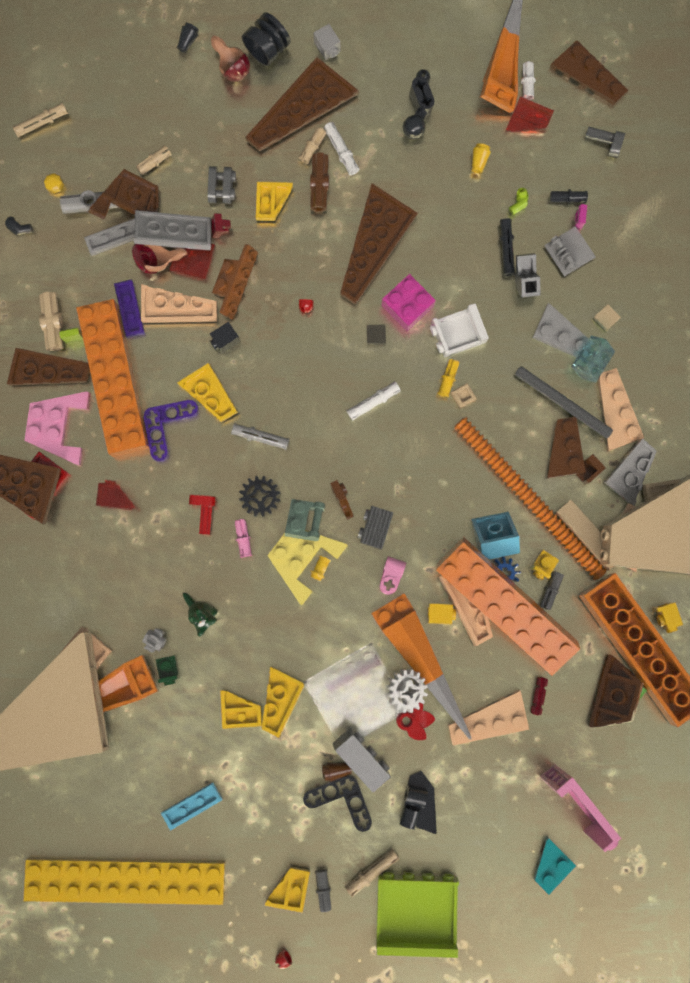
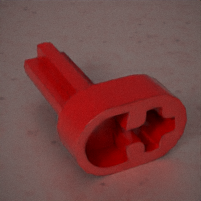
(206, 503)

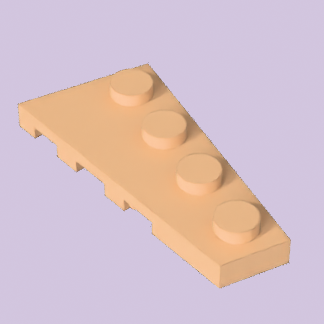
(167, 306)
(473, 619)
(494, 720)

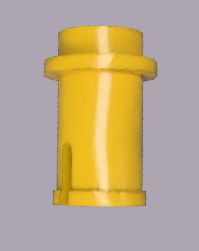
(320, 568)

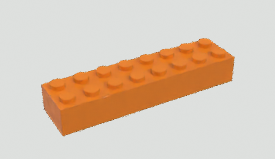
(113, 378)
(508, 606)
(640, 647)

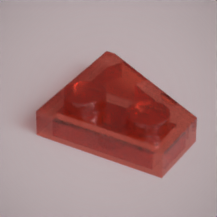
(529, 117)

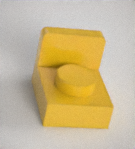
(544, 565)

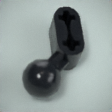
(423, 104)

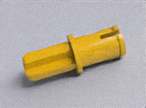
(448, 378)

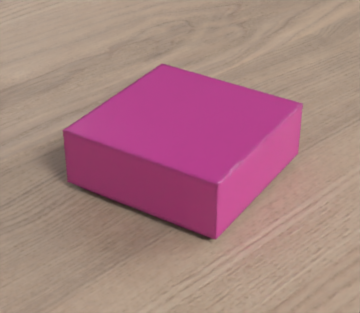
(580, 216)

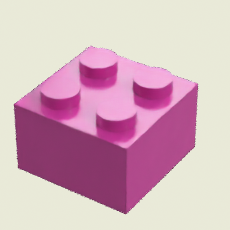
(408, 302)

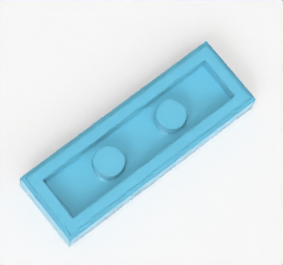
(191, 806)

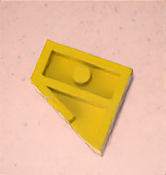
(271, 199)
(239, 712)
(290, 891)

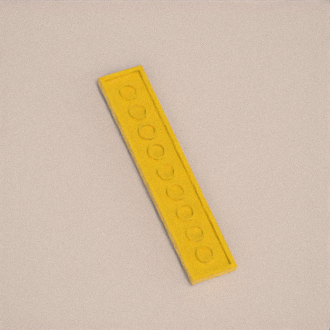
(124, 881)

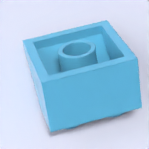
(496, 535)

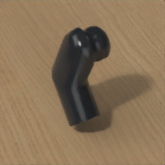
(17, 229)

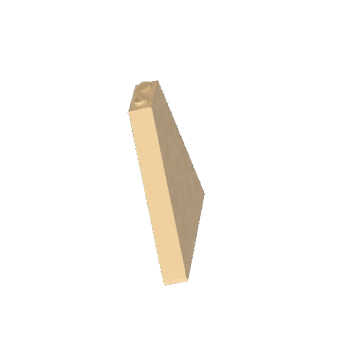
(652, 533)
(57, 713)

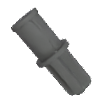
(551, 590)
(323, 890)

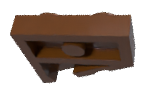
(340, 493)

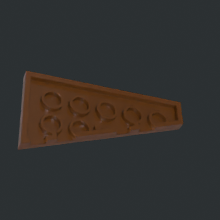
(379, 232)

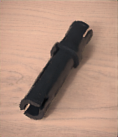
(507, 247)

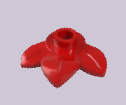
(418, 721)

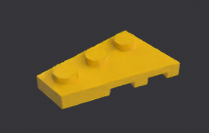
(209, 391)
(281, 699)

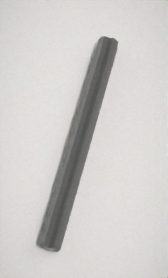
(564, 402)

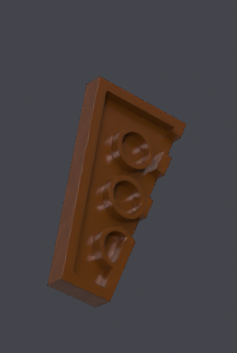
(590, 73)

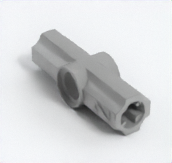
(78, 202)

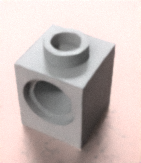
(327, 42)

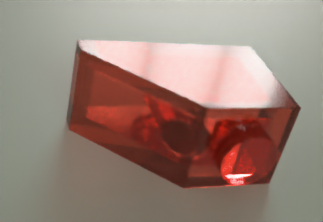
(114, 496)

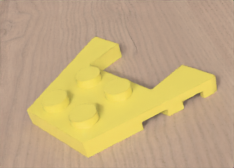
(293, 555)

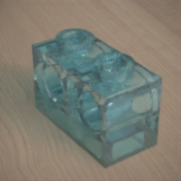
(593, 359)

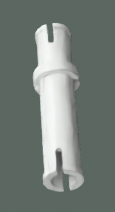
(344, 153)
(374, 400)

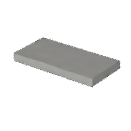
(172, 230)

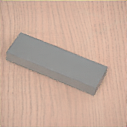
(110, 237)

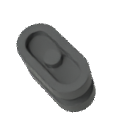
(228, 178)

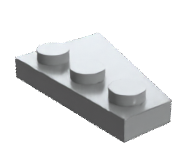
(559, 332)
(630, 472)

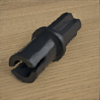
(569, 196)

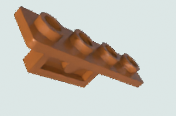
(233, 280)

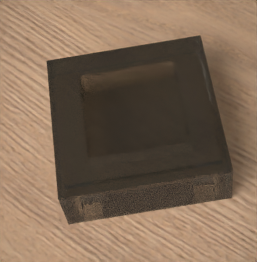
(376, 334)

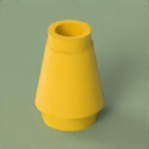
(480, 156)

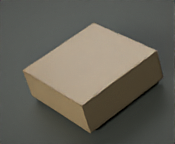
(606, 317)
(463, 396)

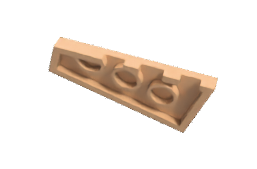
(617, 411)

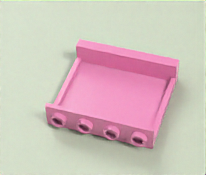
(600, 830)

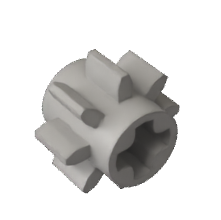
(154, 640)

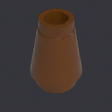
(335, 770)

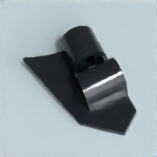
(419, 804)

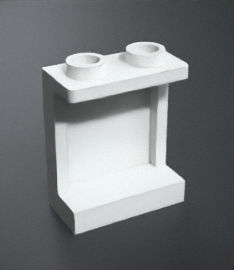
(459, 331)

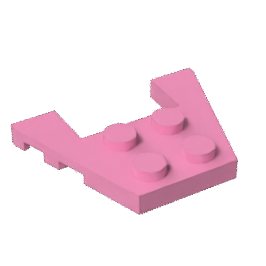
(48, 424)

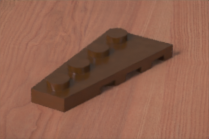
(41, 368)

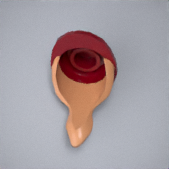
(232, 62)
(154, 258)

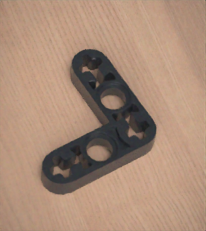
(348, 795)

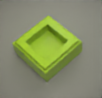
(71, 335)

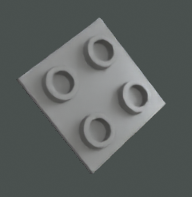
(569, 251)

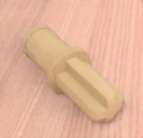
(312, 145)
(153, 160)

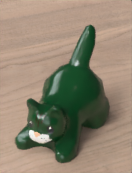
(200, 614)

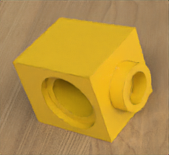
(441, 613)

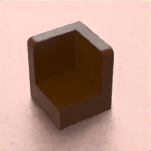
(592, 467)

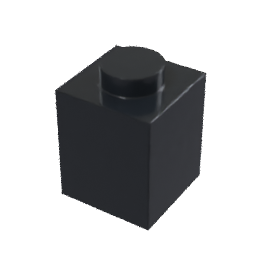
(224, 337)

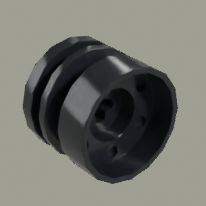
(266, 39)

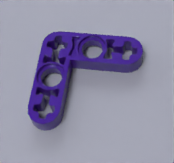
(163, 419)

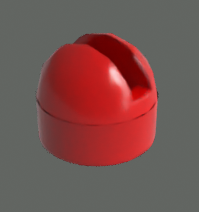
(306, 305)
(284, 959)

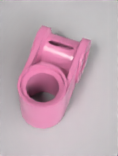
(392, 572)

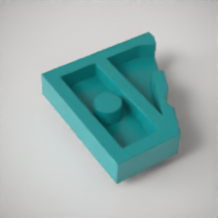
(552, 867)

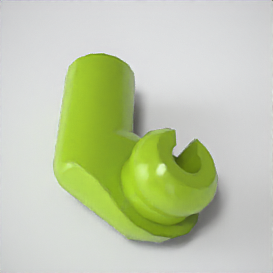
(521, 201)

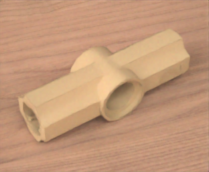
(51, 321)

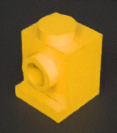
(668, 617)

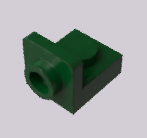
(167, 670)

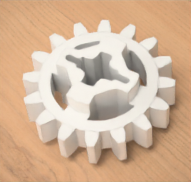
(400, 685)

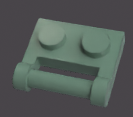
(298, 519)

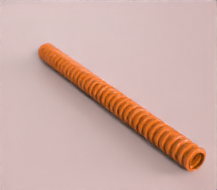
(530, 498)

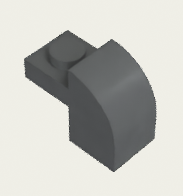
(526, 275)

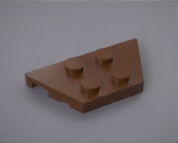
(616, 696)

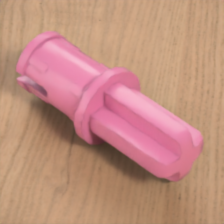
(243, 538)

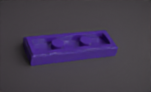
(129, 308)

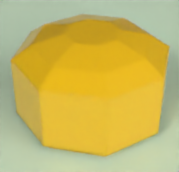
(53, 183)

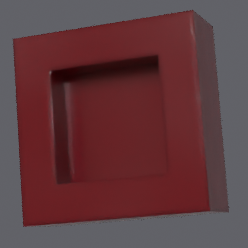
(219, 225)

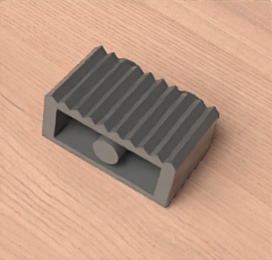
(376, 527)

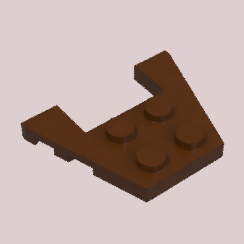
(128, 193)

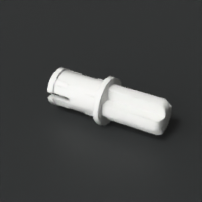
(528, 80)

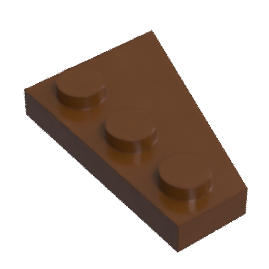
(566, 450)

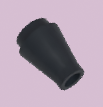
(187, 37)

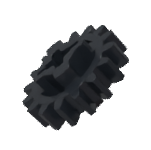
(258, 488)

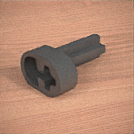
(615, 139)

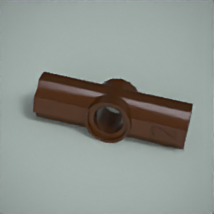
(319, 182)

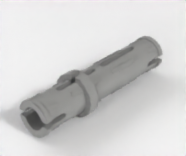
(238, 430)

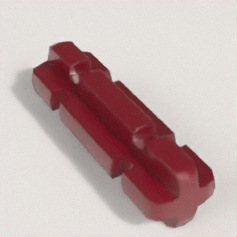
(539, 696)

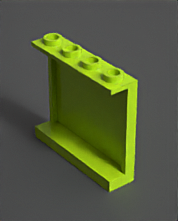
(417, 915)

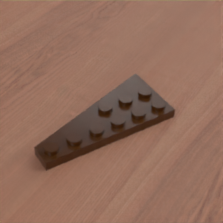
(308, 98)
(28, 486)

